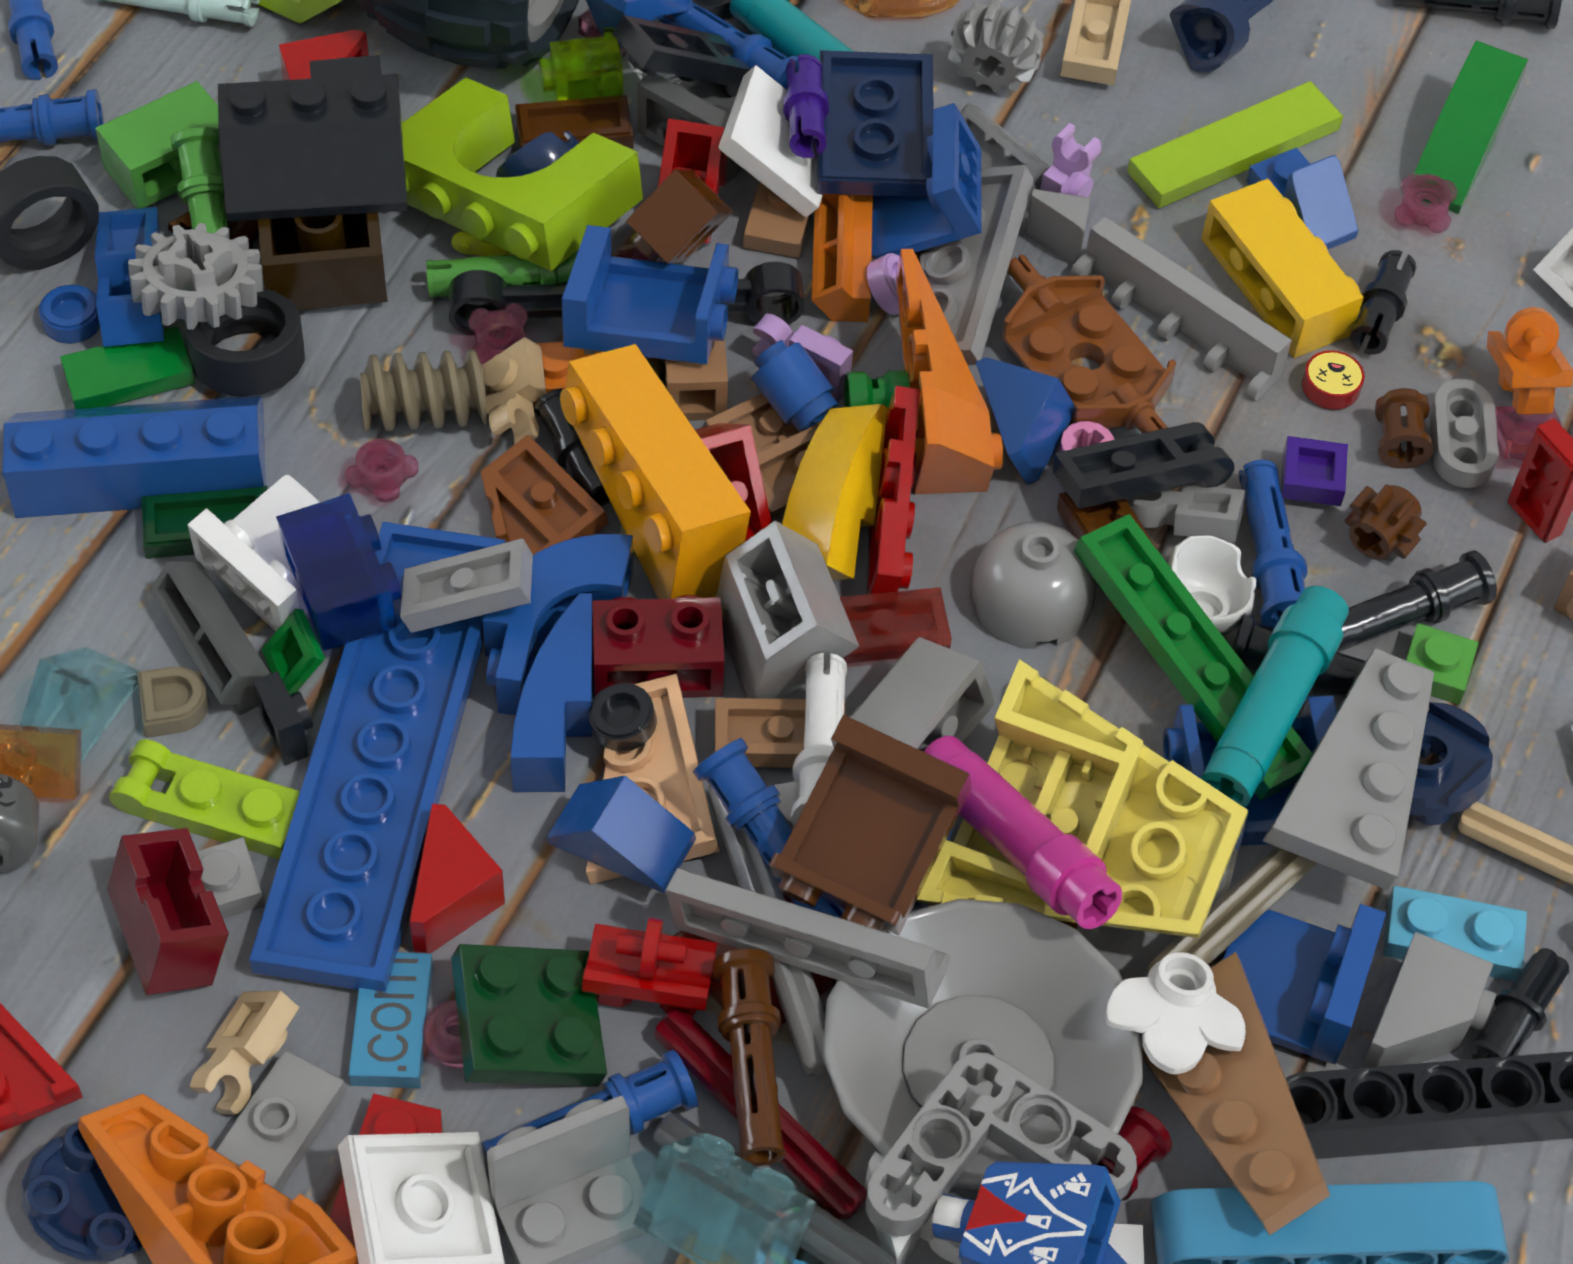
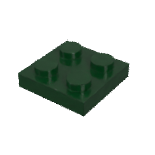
(527, 1016)

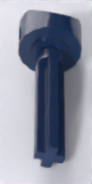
(1213, 29)

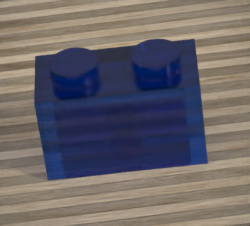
(338, 570)

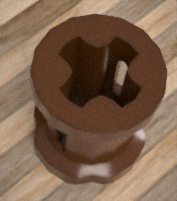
(1403, 428)

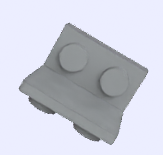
(567, 1185)

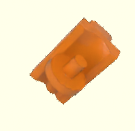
(1530, 360)

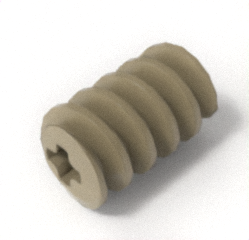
(423, 390)

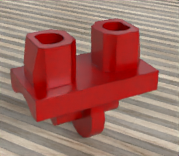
(649, 968)

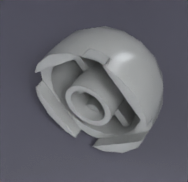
(1032, 586)

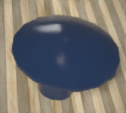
(74, 1204)

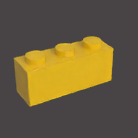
(1281, 267)

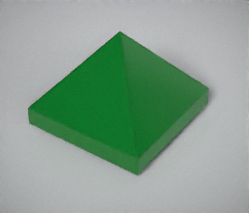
(294, 651)

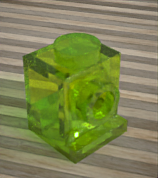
(583, 68)

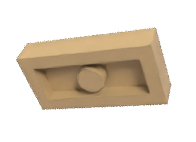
(1095, 40)

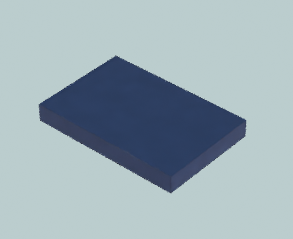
(876, 123)

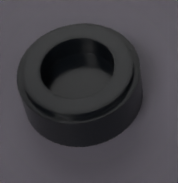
(622, 717)

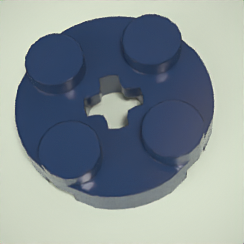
(1461, 769)

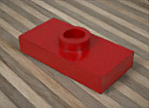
(1545, 482)

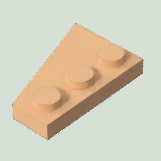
(665, 771)

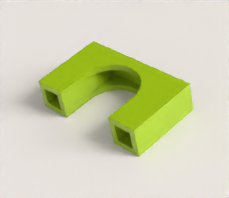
(528, 215)

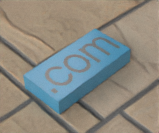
(390, 1026)

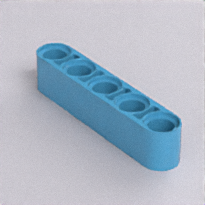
(1352, 1226)

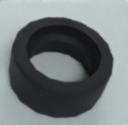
(61, 234)
(250, 370)

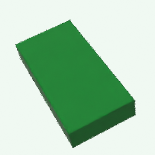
(128, 371)

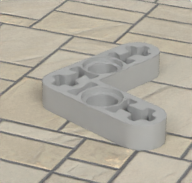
(991, 1118)

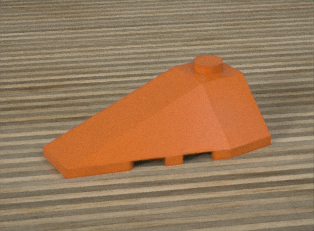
(953, 421)
(197, 1203)

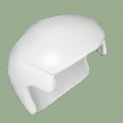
(1214, 579)

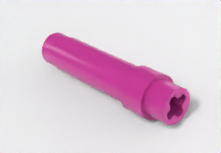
(1053, 862)

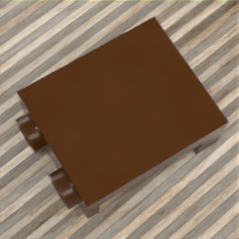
(871, 827)

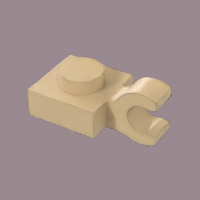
(512, 386)
(246, 1037)

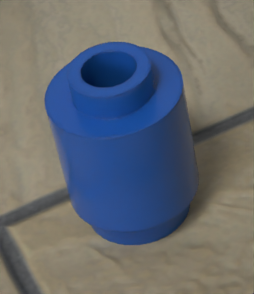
(793, 385)

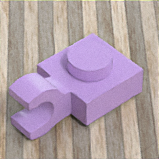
(1071, 165)

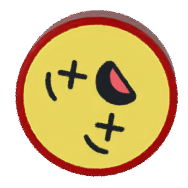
(1333, 379)

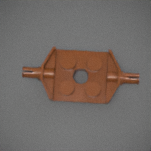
(1073, 320)

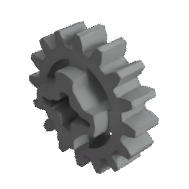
(195, 276)

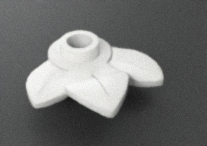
(1176, 1013)

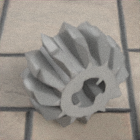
(996, 46)

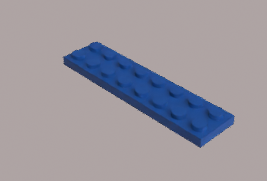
(371, 789)

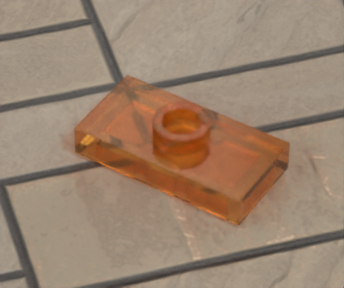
(42, 759)

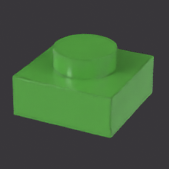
(1447, 656)

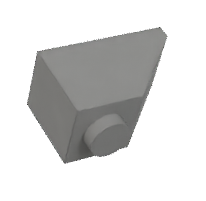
(1430, 1004)

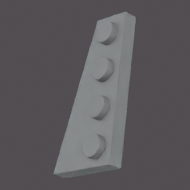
(972, 270)
(1362, 775)

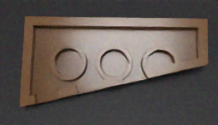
(1248, 1115)

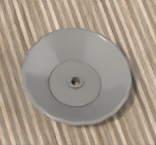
(1011, 991)

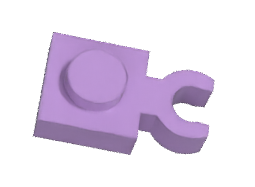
(825, 350)

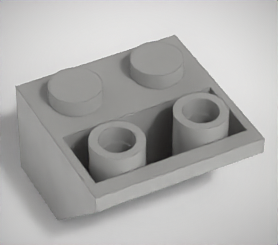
(780, 611)

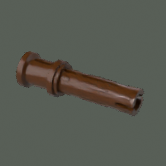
(749, 1025)

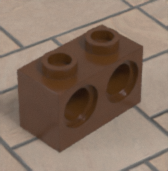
(677, 218)

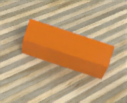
(842, 256)

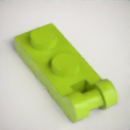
(205, 799)

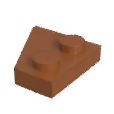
(538, 499)

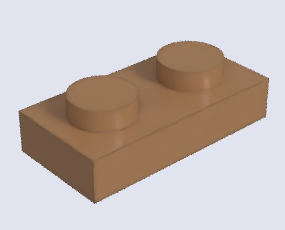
(768, 726)

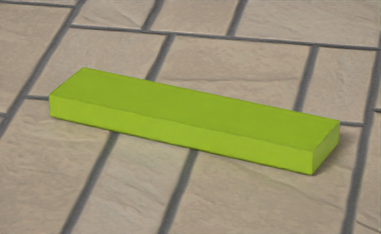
(1234, 144)

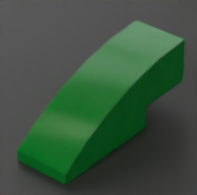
(1472, 118)

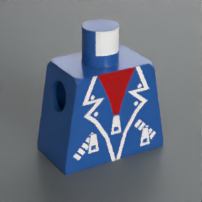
(1032, 1215)

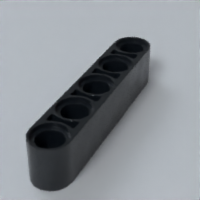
(1460, 1085)

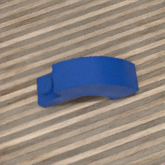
(559, 573)

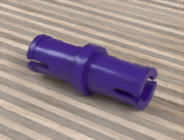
(805, 106)

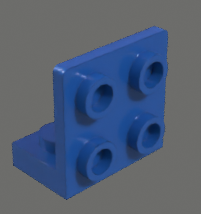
(953, 193)
(1308, 977)

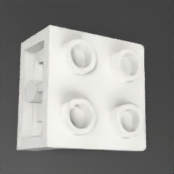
(250, 554)

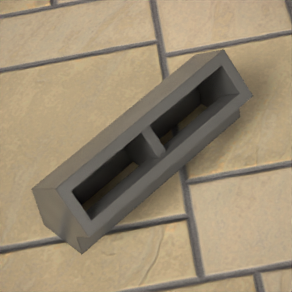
(218, 632)

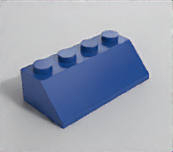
(119, 453)

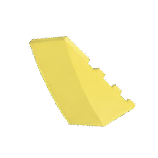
(1143, 816)

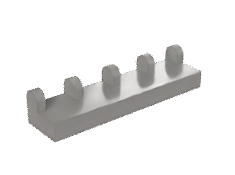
(1185, 305)
(806, 938)

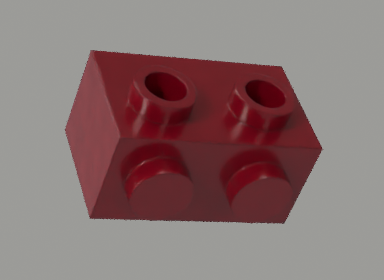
(657, 639)

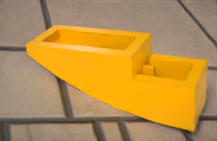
(839, 484)

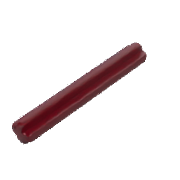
(804, 1154)

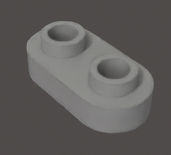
(1464, 445)

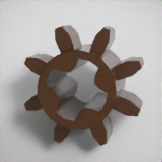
(1385, 522)

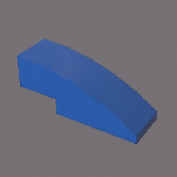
(116, 239)
(554, 702)

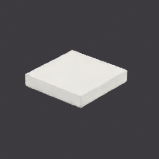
(759, 143)
(420, 1199)

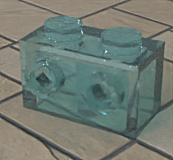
(722, 1206)

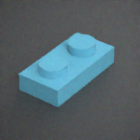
(1468, 925)

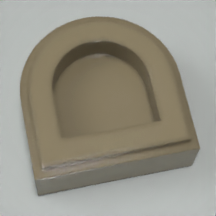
(171, 700)

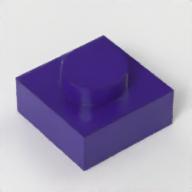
(1314, 471)

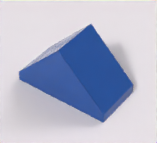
(1029, 412)
(623, 831)

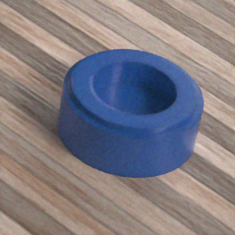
(69, 314)

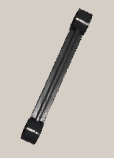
(546, 300)

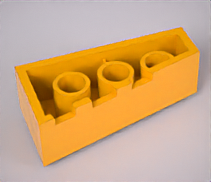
(655, 472)

